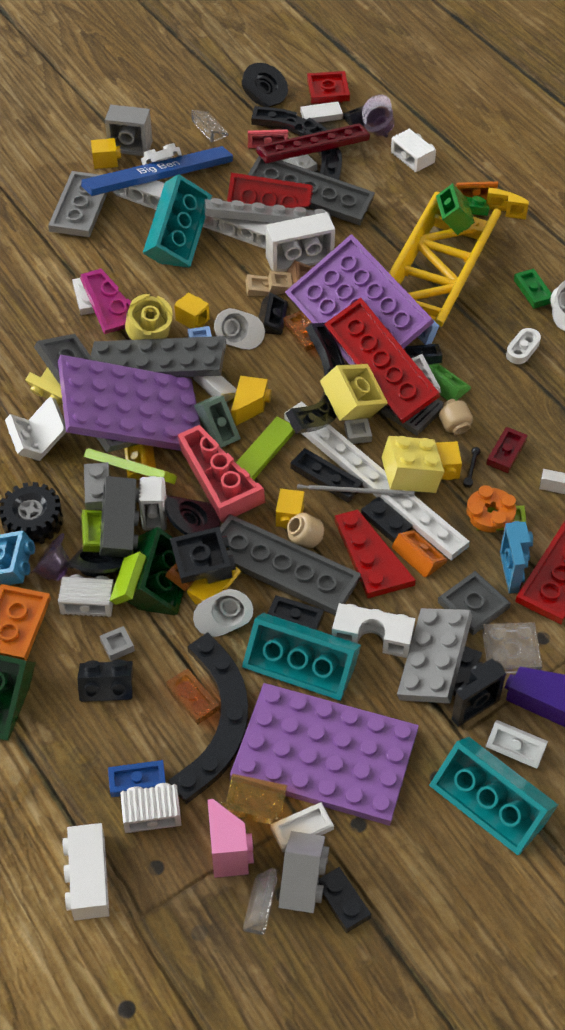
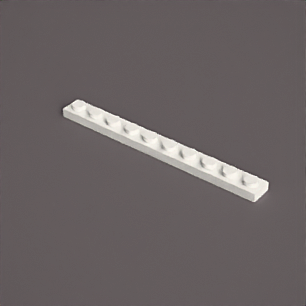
(360, 466)

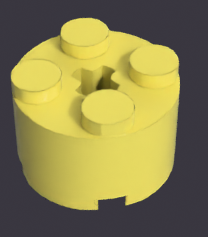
(148, 318)

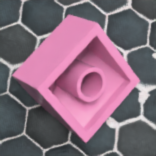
(229, 842)

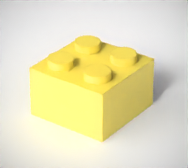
(353, 392)
(412, 464)

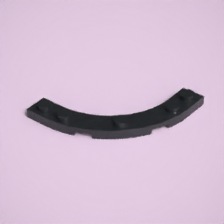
(286, 119)
(322, 413)
(232, 723)

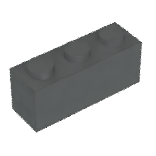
(119, 517)

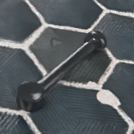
(468, 482)

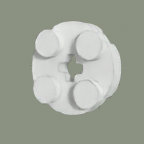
(168, 151)

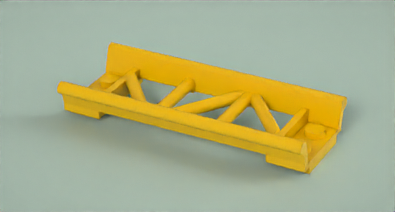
(423, 241)

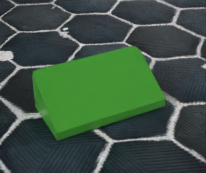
(450, 385)

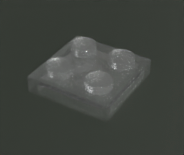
(512, 645)

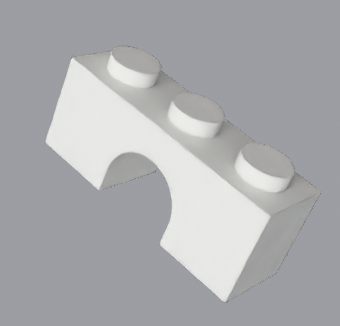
(394, 629)

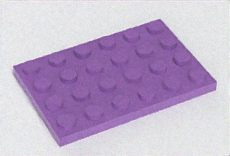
(353, 274)
(125, 403)
(327, 752)

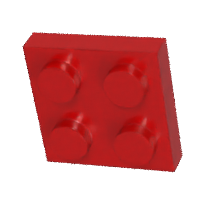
(328, 87)

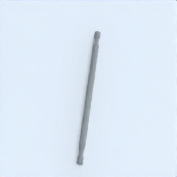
(357, 490)

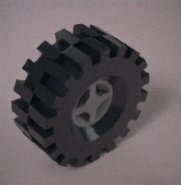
(23, 503)

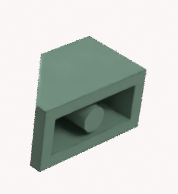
(217, 420)

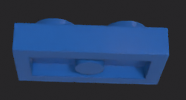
(135, 775)

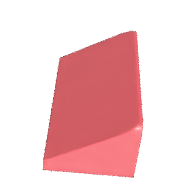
(261, 137)

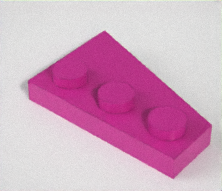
(106, 300)

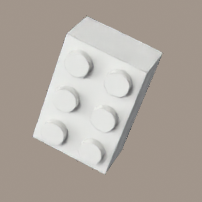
(299, 239)

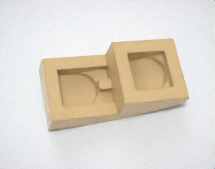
(276, 283)

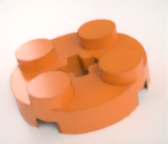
(491, 497)

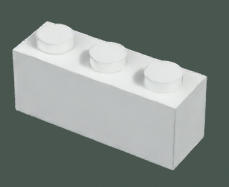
(86, 872)

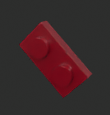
(507, 449)

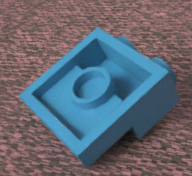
(515, 553)
(14, 557)

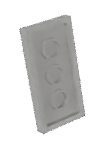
(76, 208)
(435, 655)

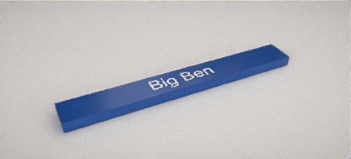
(156, 171)

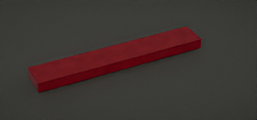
(312, 143)

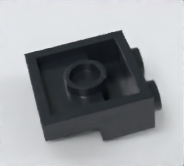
(203, 556)
(480, 693)

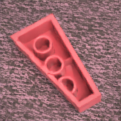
(222, 480)

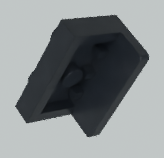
(105, 680)

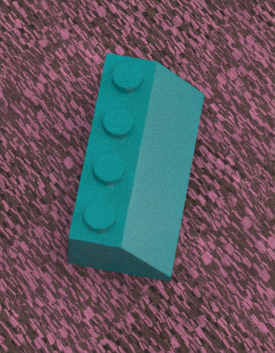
(177, 223)
(301, 656)
(493, 795)

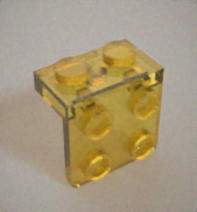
(255, 797)

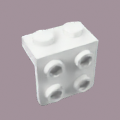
(40, 433)

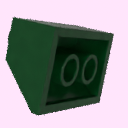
(154, 589)

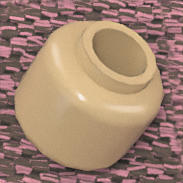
(456, 416)
(305, 530)

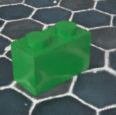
(455, 209)

